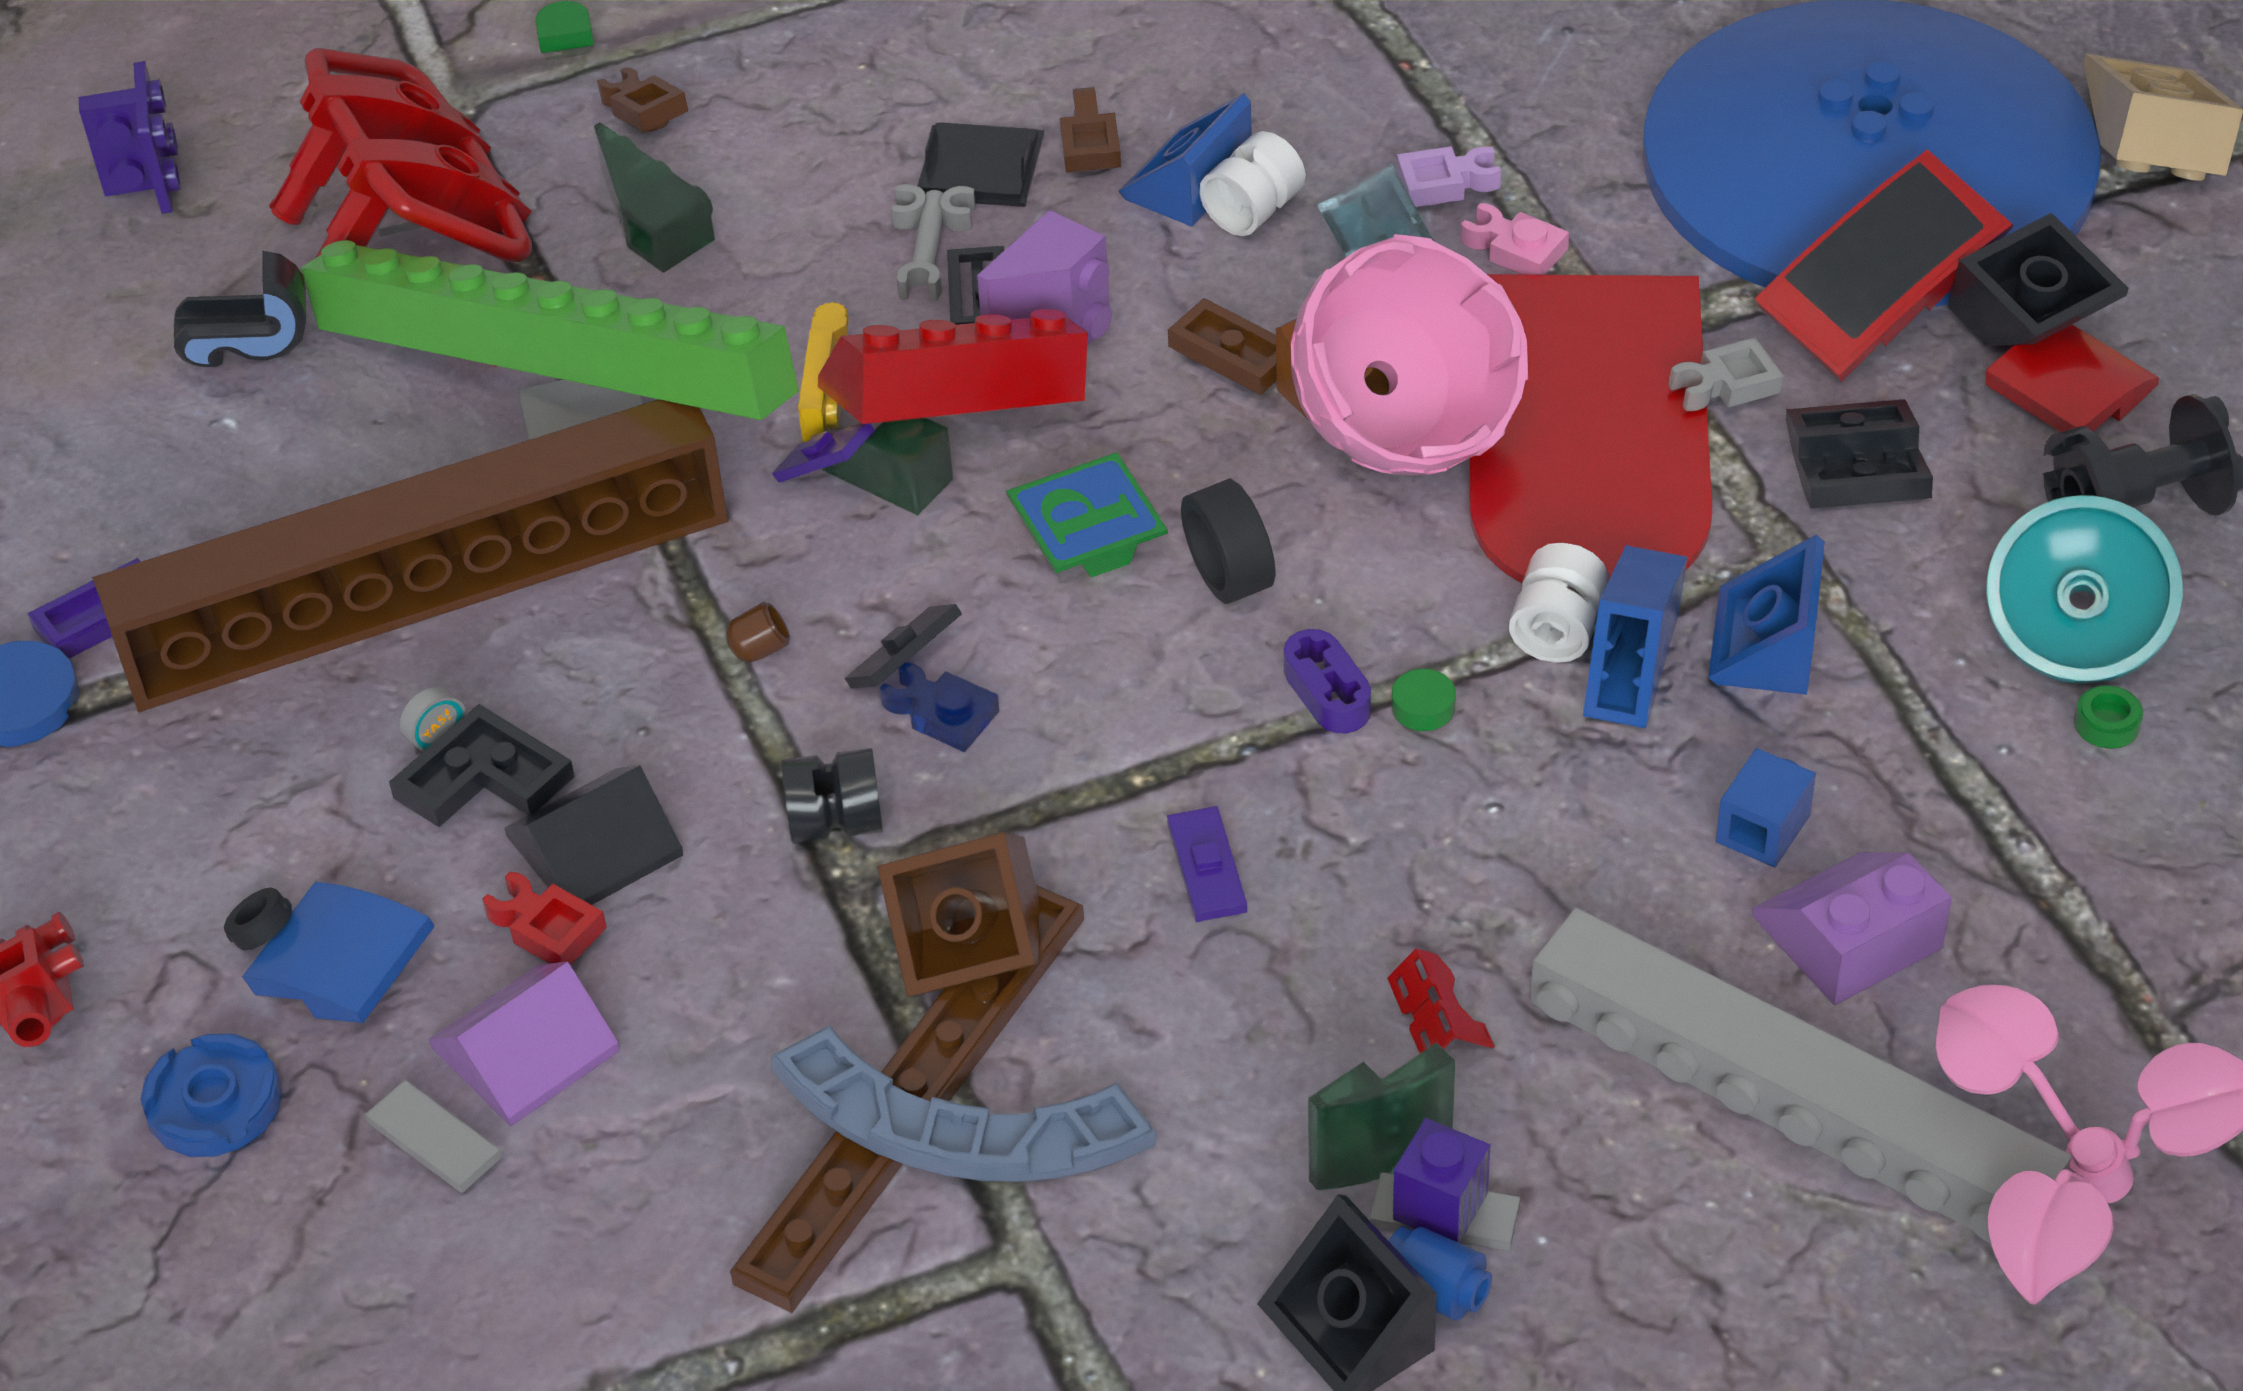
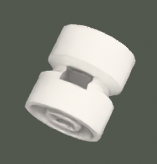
(1252, 183)
(1558, 602)

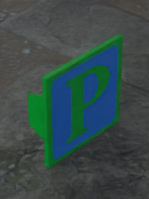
(1088, 515)

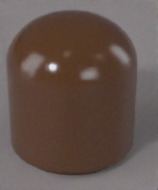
(757, 633)

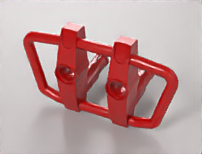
(399, 153)

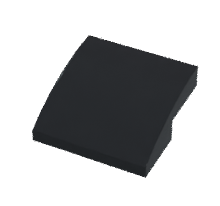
(1858, 453)

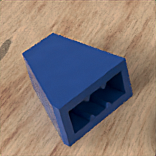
(1633, 635)

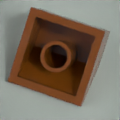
(962, 912)

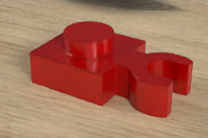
(546, 925)

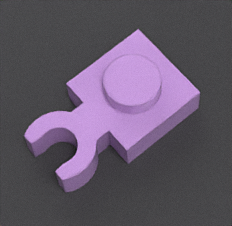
(1441, 177)

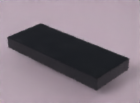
(902, 645)

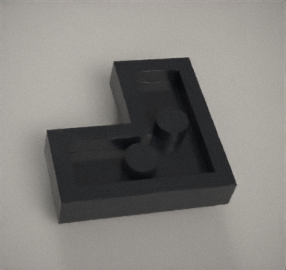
(478, 755)

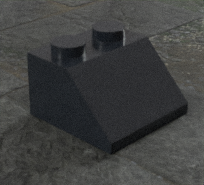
(2031, 285)

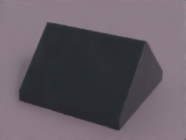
(598, 836)
(1352, 1302)

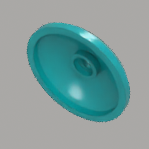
(2093, 549)

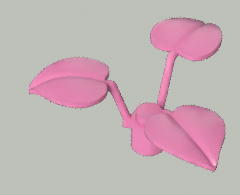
(2060, 1227)

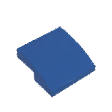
(339, 952)

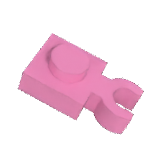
(1520, 244)

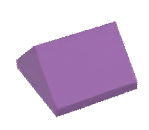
(528, 1041)

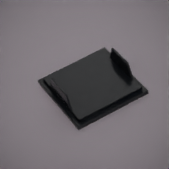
(987, 158)

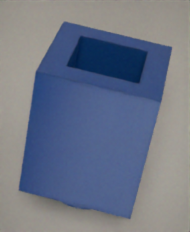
(1765, 807)

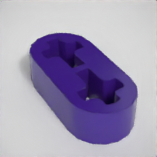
(1316, 685)

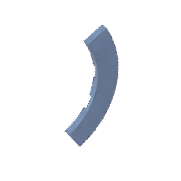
(955, 1136)

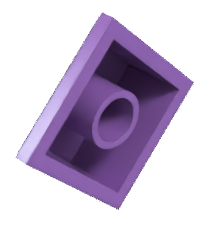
(1054, 268)
(1858, 921)

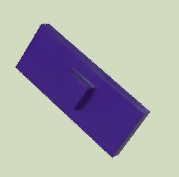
(823, 451)
(1206, 864)

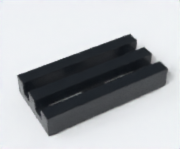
(965, 255)

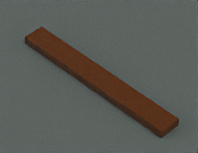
(930, 1063)

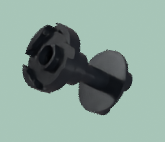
(2198, 456)

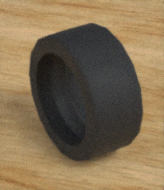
(1228, 541)

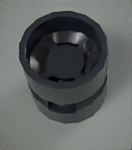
(855, 802)

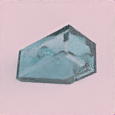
(1372, 211)

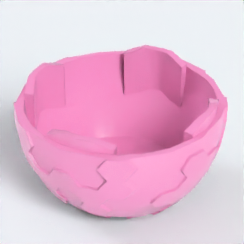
(1438, 337)

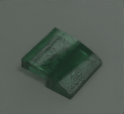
(1367, 1122)

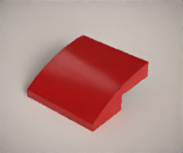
(2070, 380)

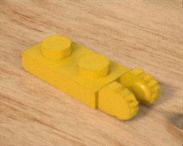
(817, 409)

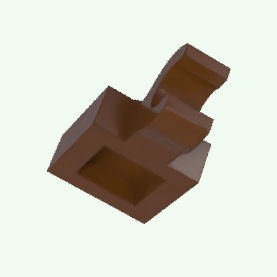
(1089, 138)

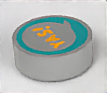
(430, 716)

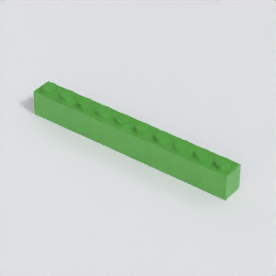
(553, 329)

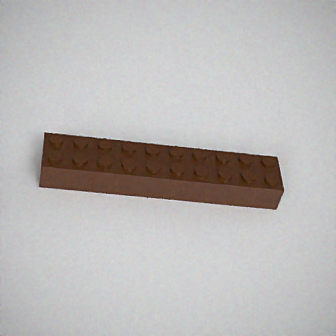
(411, 550)

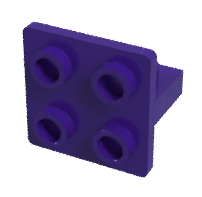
(132, 139)

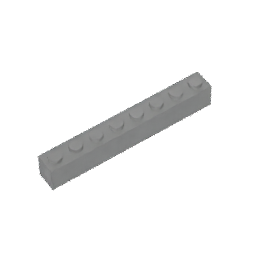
(1784, 1071)

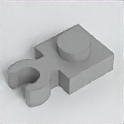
(1733, 372)

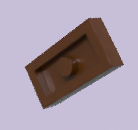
(1226, 345)

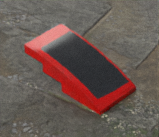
(1881, 264)

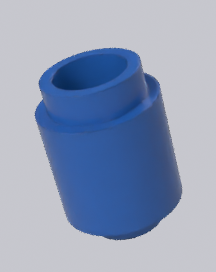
(1448, 1267)

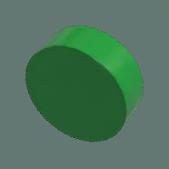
(1423, 699)
(2108, 717)

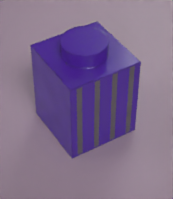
(1441, 1180)

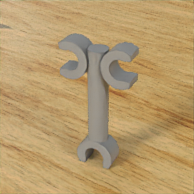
(928, 212)

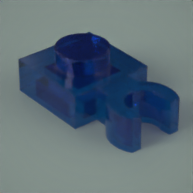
(944, 710)

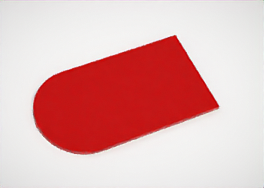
(1599, 436)

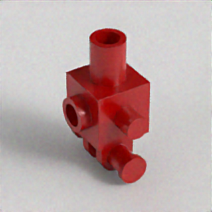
(36, 981)

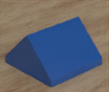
(1173, 174)
(1769, 622)

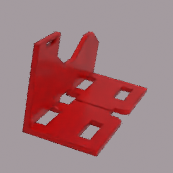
(1425, 1012)

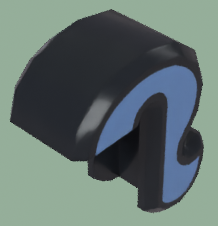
(245, 324)

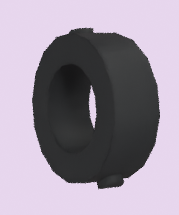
(257, 918)

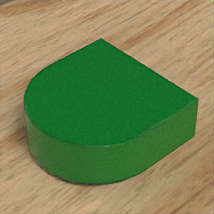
(563, 26)

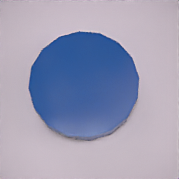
(34, 691)
(211, 1095)

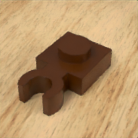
(644, 103)

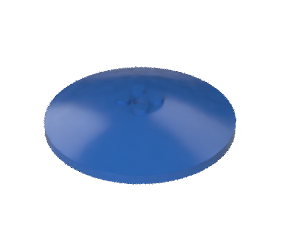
(1782, 131)

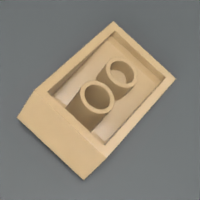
(2161, 117)

